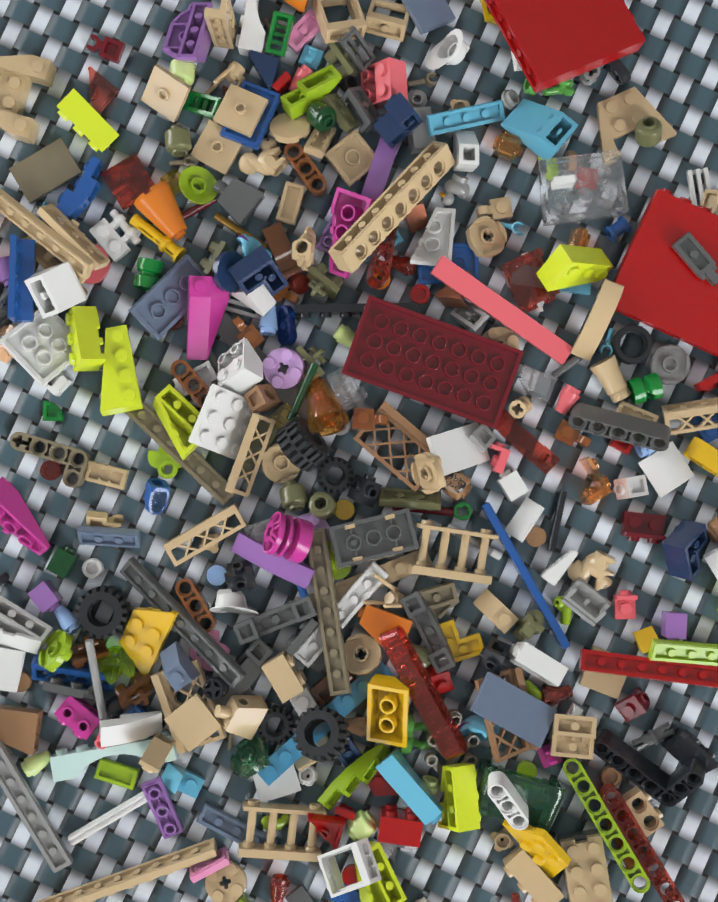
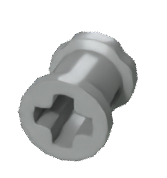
(592, 79)

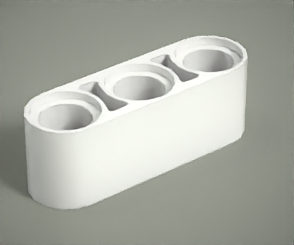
(508, 800)

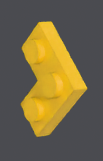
(462, 647)

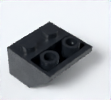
(686, 746)

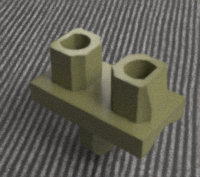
(337, 53)
(215, 248)
(321, 284)
(316, 355)
(529, 625)

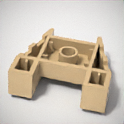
(16, 78)

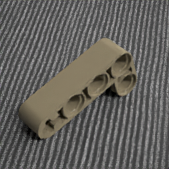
(50, 453)

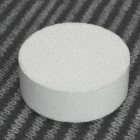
(93, 568)

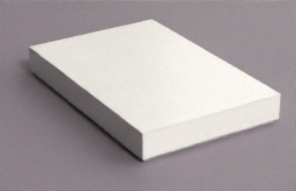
(457, 449)

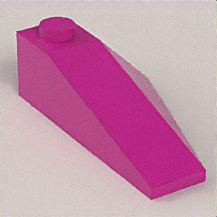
(346, 210)
(204, 315)
(18, 520)

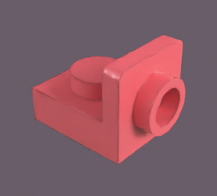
(499, 461)
(624, 605)

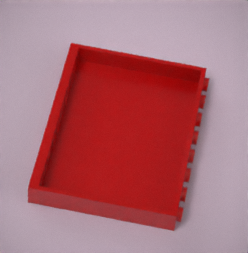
(565, 36)
(660, 284)

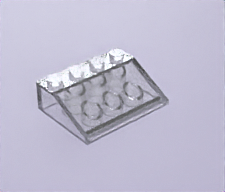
(594, 196)

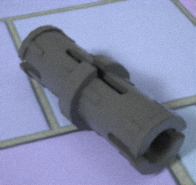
(653, 737)

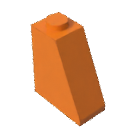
(378, 620)

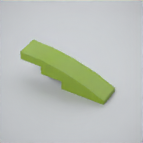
(359, 771)

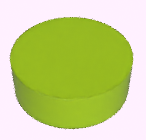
(527, 767)

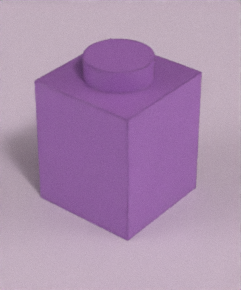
(46, 596)
(674, 625)

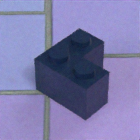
(398, 121)
(256, 270)
(682, 549)

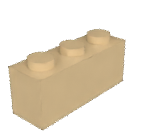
(531, 877)

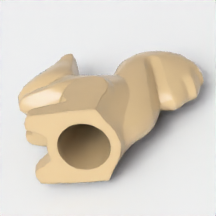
(266, 163)
(304, 249)
(596, 565)

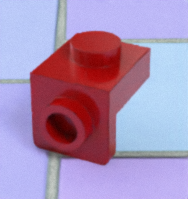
(442, 680)

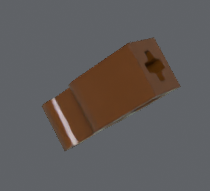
(281, 250)

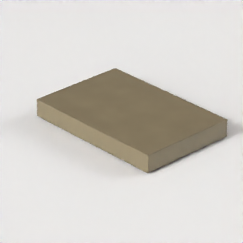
(45, 171)

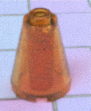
(324, 409)

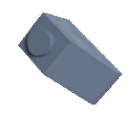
(178, 667)

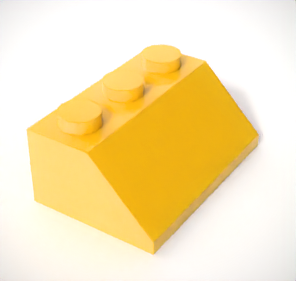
(387, 711)

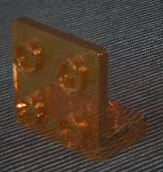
(601, 483)

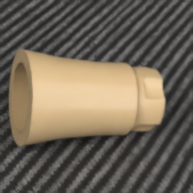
(611, 378)

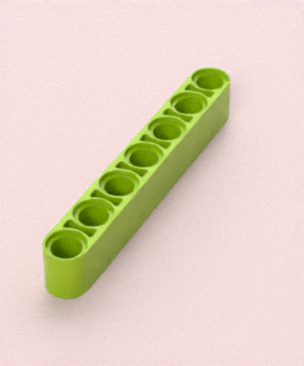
(607, 834)

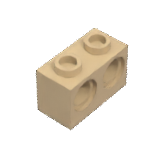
(644, 809)

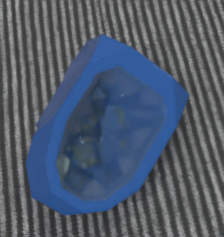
(156, 495)

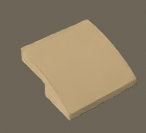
(573, 736)

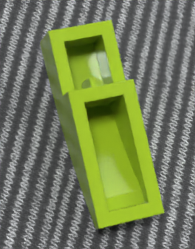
(310, 90)

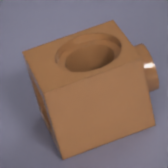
(262, 398)

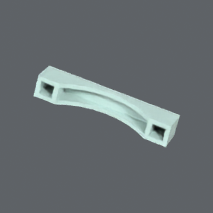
(68, 764)

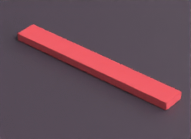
(501, 310)

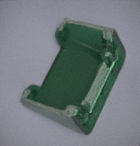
(539, 794)

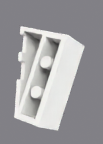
(21, 628)

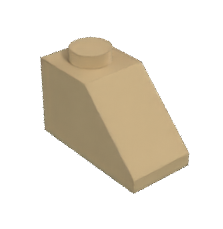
(495, 611)

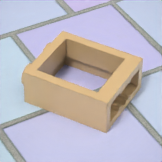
(333, 31)

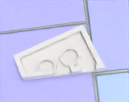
(437, 238)

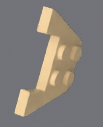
(619, 116)

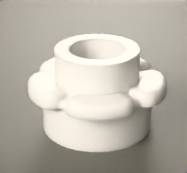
(308, 781)

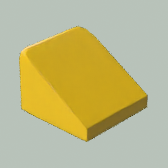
(644, 637)

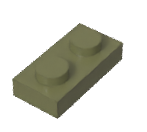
(344, 117)

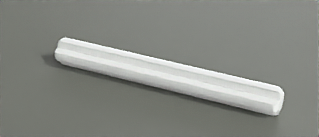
(107, 818)

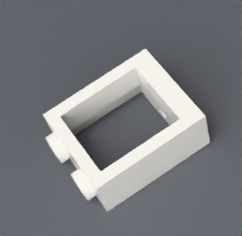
(537, 663)
(365, 862)

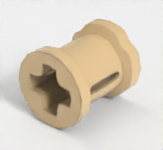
(514, 408)

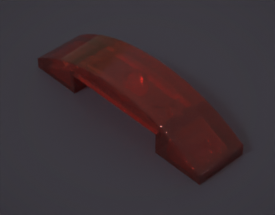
(526, 444)

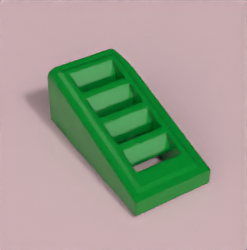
(274, 24)
(208, 99)

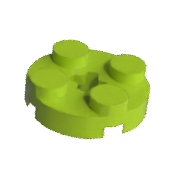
(56, 651)

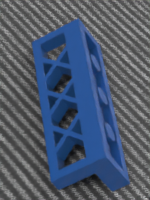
(21, 266)
(70, 671)

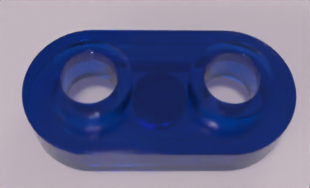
(286, 325)

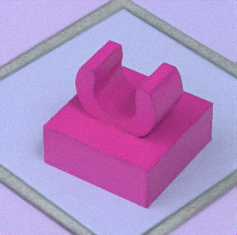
(545, 757)

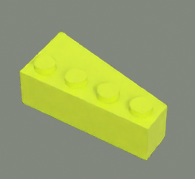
(119, 378)

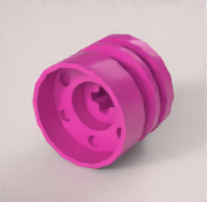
(288, 537)

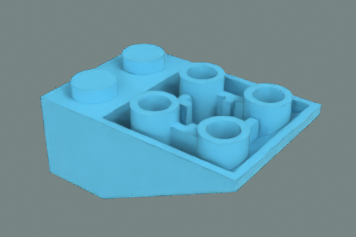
(540, 127)

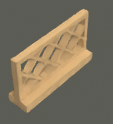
(169, 702)

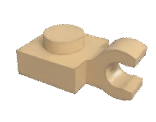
(498, 209)
(101, 519)

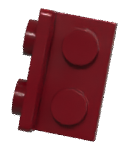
(643, 525)

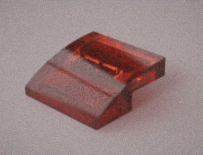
(128, 180)

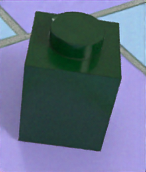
(63, 561)

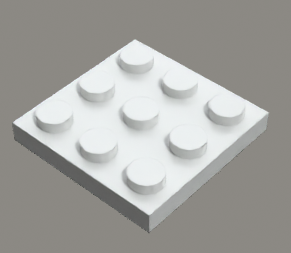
(40, 346)
(221, 422)

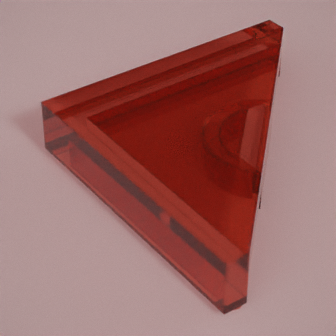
(100, 91)

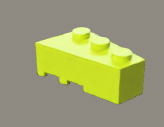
(87, 121)
(573, 267)
(84, 338)
(177, 418)
(460, 798)
(386, 889)

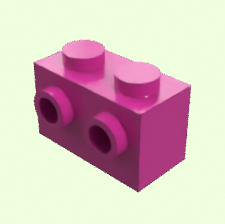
(78, 716)

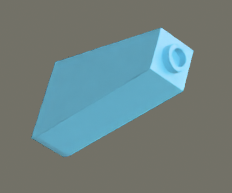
(410, 787)

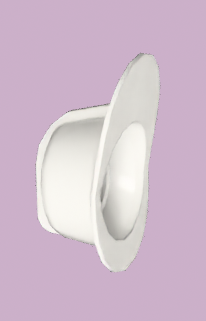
(448, 51)
(231, 603)

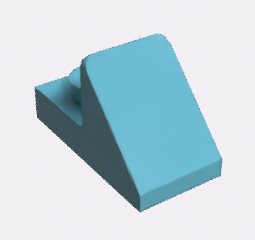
(183, 780)

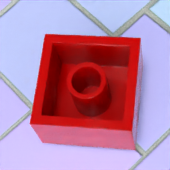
(399, 826)

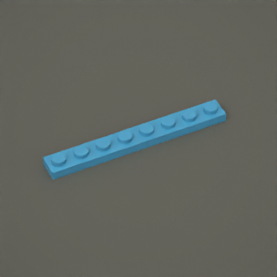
(288, 754)

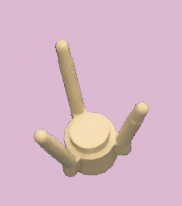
(233, 74)
(391, 599)

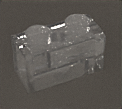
(346, 390)

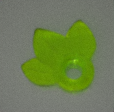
(116, 666)

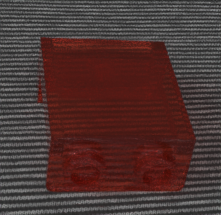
(524, 283)

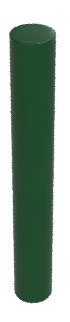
(302, 391)

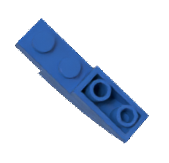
(86, 189)

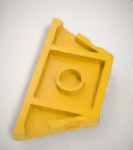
(146, 636)
(541, 848)

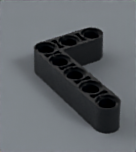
(646, 775)

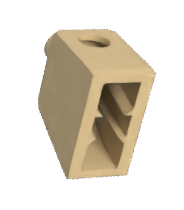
(242, 714)

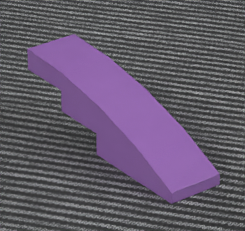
(253, 551)

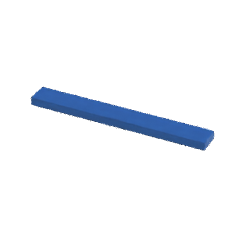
(525, 575)

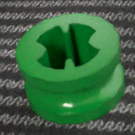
(464, 517)

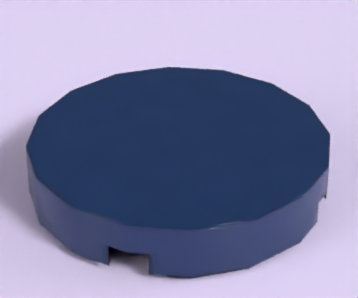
(223, 278)

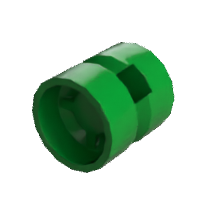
(149, 273)
(648, 387)

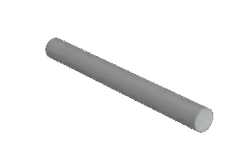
(96, 679)

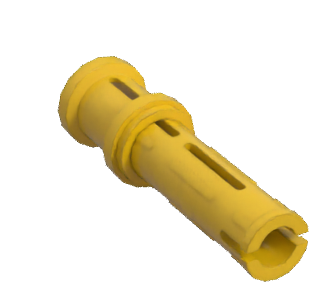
(163, 242)

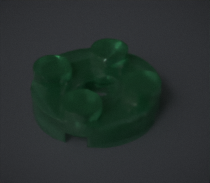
(250, 766)

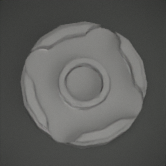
(670, 364)

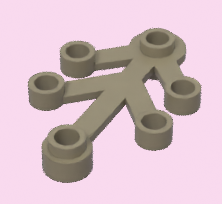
(435, 764)

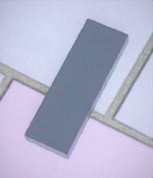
(109, 536)

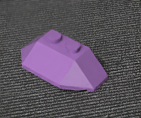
(189, 35)

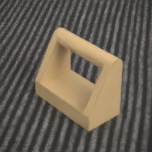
(385, 25)

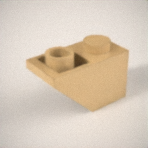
(156, 753)

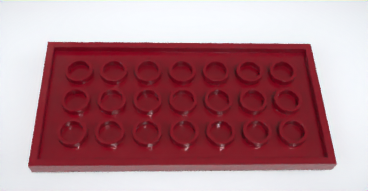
(432, 362)

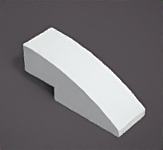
(129, 728)

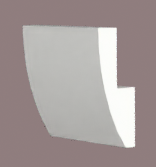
(666, 469)
(282, 786)

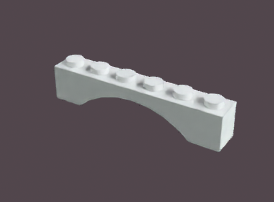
(252, 32)

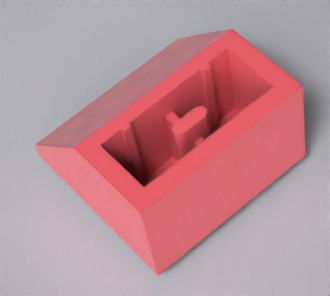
(384, 80)

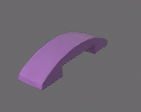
(379, 170)

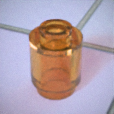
(579, 237)

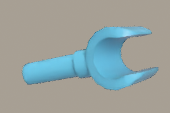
(514, 227)
(608, 342)

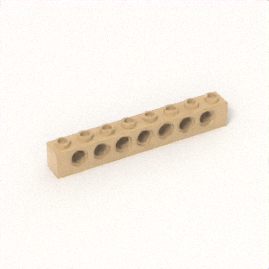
(392, 206)

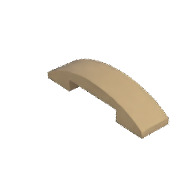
(598, 319)

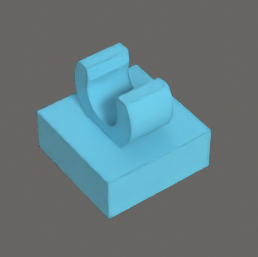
(311, 57)

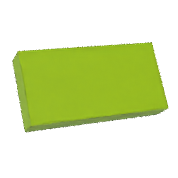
(117, 773)

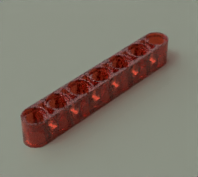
(423, 693)
(640, 840)

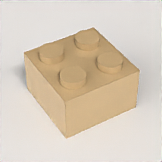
(284, 675)

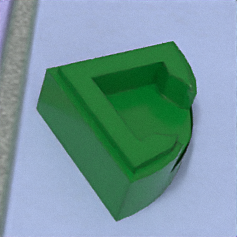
(51, 412)

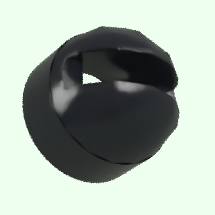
(348, 82)

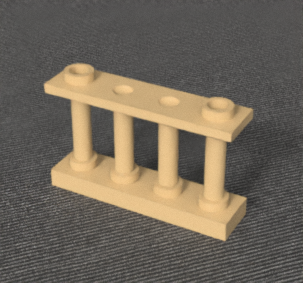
(64, 227)
(460, 571)
(269, 849)

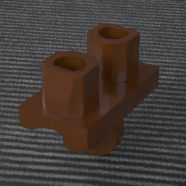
(79, 653)
(136, 693)

